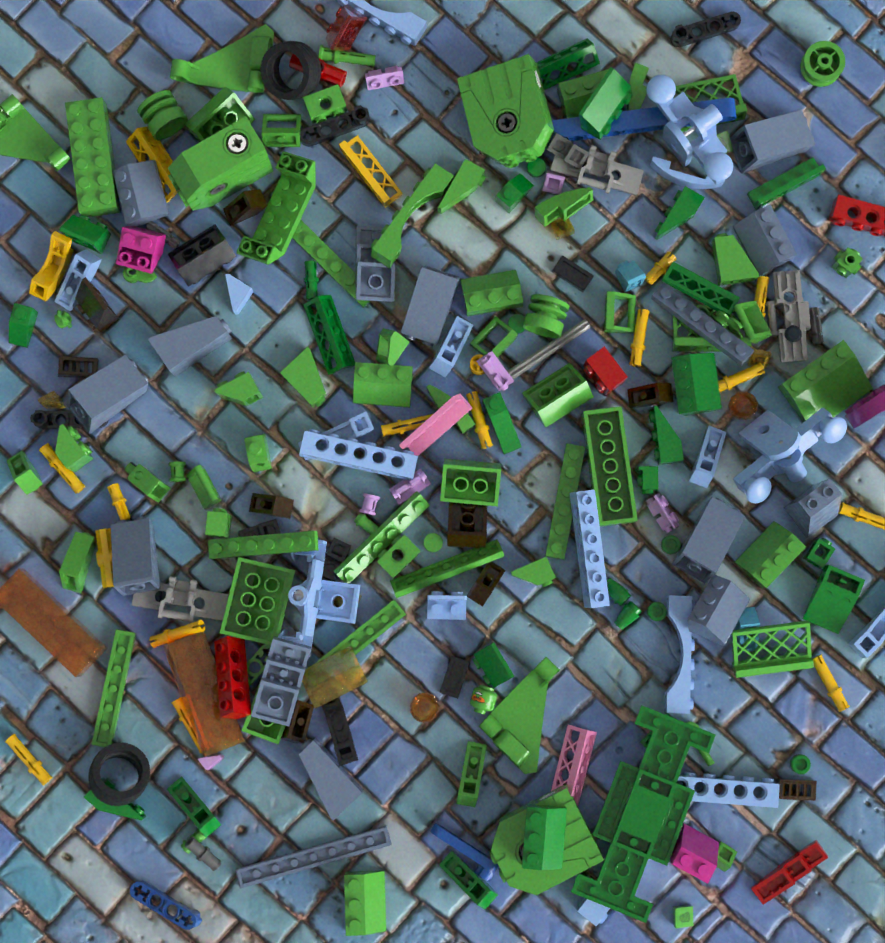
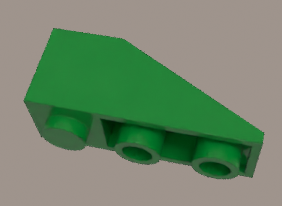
(683, 210)
(668, 444)
(129, 810)

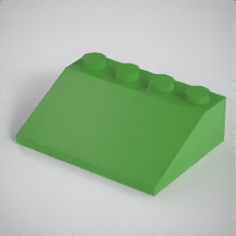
(828, 382)
(257, 601)

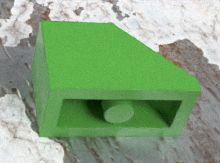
(24, 472)
(536, 573)

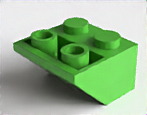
(240, 390)
(71, 450)

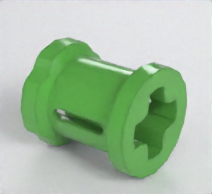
(177, 471)

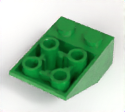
(833, 598)

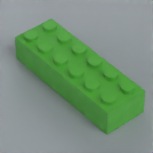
(92, 157)
(609, 465)

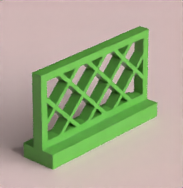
(741, 109)
(697, 343)
(771, 664)

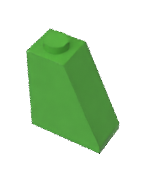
(731, 261)
(305, 378)
(77, 562)

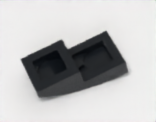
(264, 528)
(334, 557)

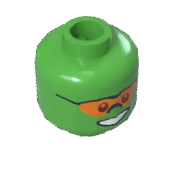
(483, 699)

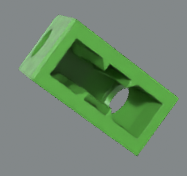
(258, 452)
(146, 481)

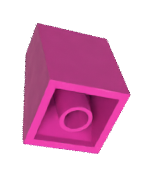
(695, 853)

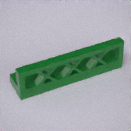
(563, 58)
(785, 183)
(700, 289)
(332, 331)

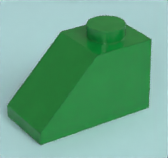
(513, 192)
(21, 325)

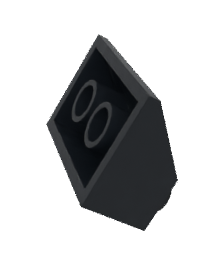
(202, 255)

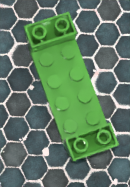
(283, 210)

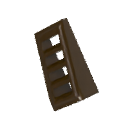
(67, 359)
(789, 796)

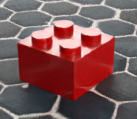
(604, 371)

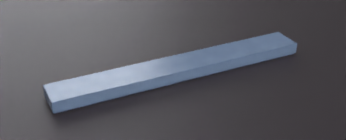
(313, 856)

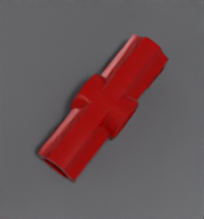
(328, 73)

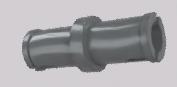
(203, 853)

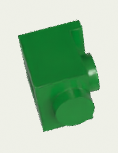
(647, 479)
(826, 549)

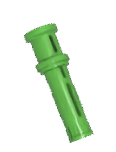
(345, 56)

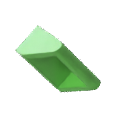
(281, 136)
(752, 321)
(609, 326)
(503, 345)
(390, 346)
(203, 487)

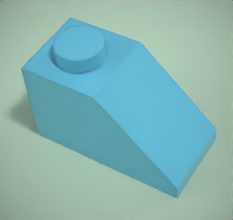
(629, 275)
(748, 620)

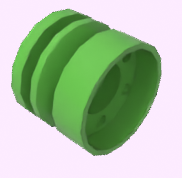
(162, 115)
(546, 316)

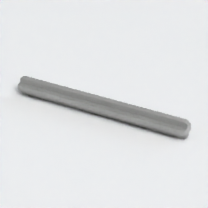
(548, 349)

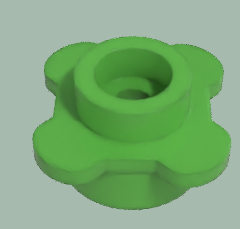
(63, 319)

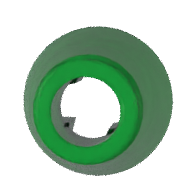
(617, 592)
(627, 615)

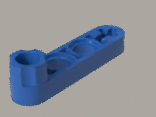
(486, 866)
(162, 908)

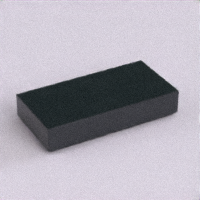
(572, 273)
(454, 677)

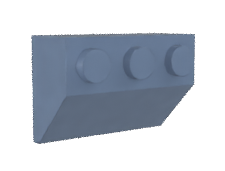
(140, 193)
(764, 240)
(718, 610)

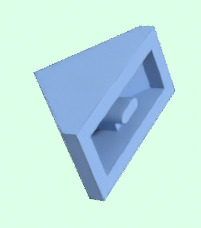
(238, 292)

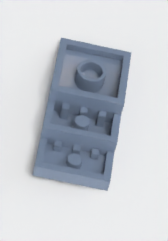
(372, 278)
(281, 681)

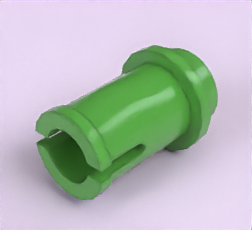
(365, 523)
(197, 835)

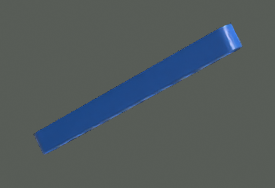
(639, 120)

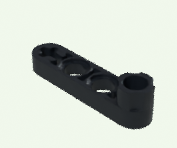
(704, 27)
(333, 123)
(46, 424)

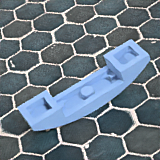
(662, 168)
(353, 428)

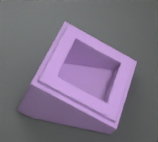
(553, 182)
(210, 761)

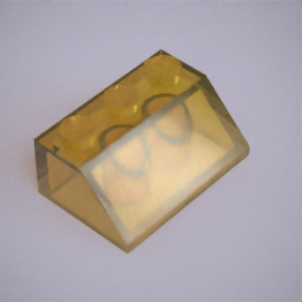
(333, 677)

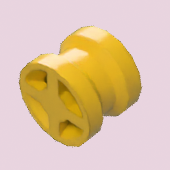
(474, 366)

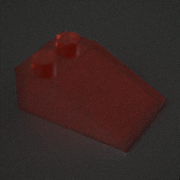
(345, 28)

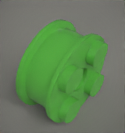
(822, 63)

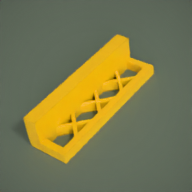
(155, 152)
(352, 157)

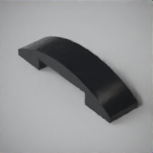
(340, 732)

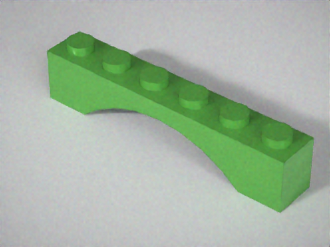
(432, 187)

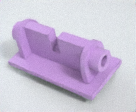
(392, 76)
(495, 371)
(405, 488)
(667, 518)

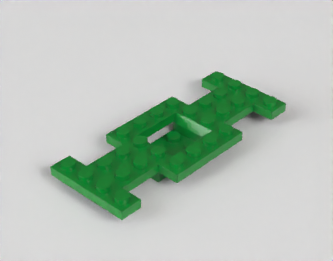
(650, 816)

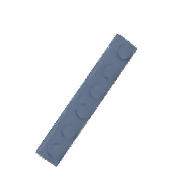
(702, 324)

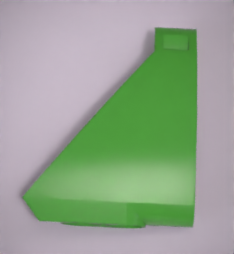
(231, 67)
(25, 138)
(518, 719)

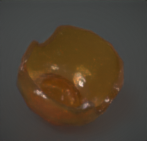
(743, 405)
(424, 707)

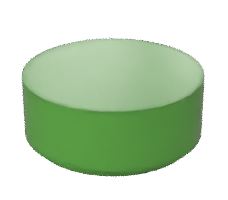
(433, 542)

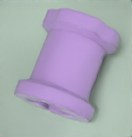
(369, 504)

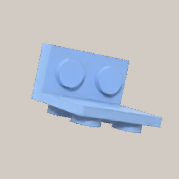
(446, 606)

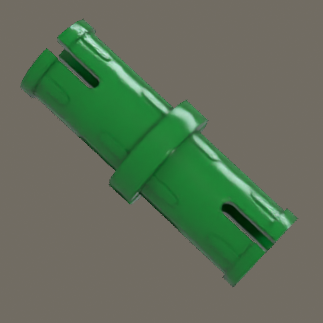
(311, 279)

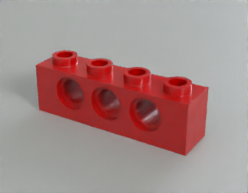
(861, 209)
(232, 677)

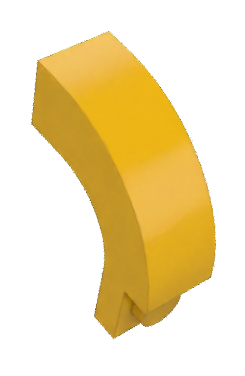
(54, 267)

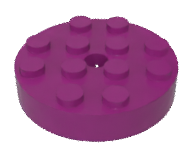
(867, 407)

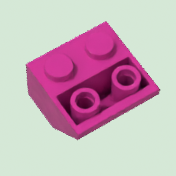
(140, 248)

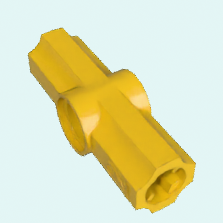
(104, 556)

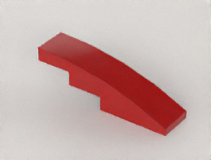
(789, 872)

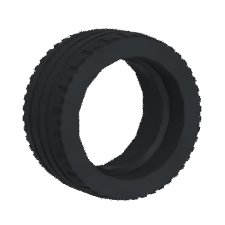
(271, 74)
(123, 751)

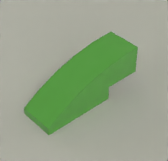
(638, 89)
(563, 205)
(440, 398)

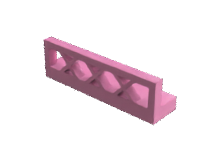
(437, 425)
(582, 753)

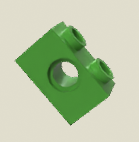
(329, 95)
(218, 523)
(409, 551)

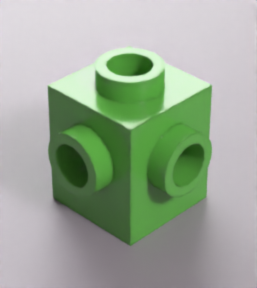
(842, 261)

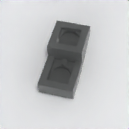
(567, 150)

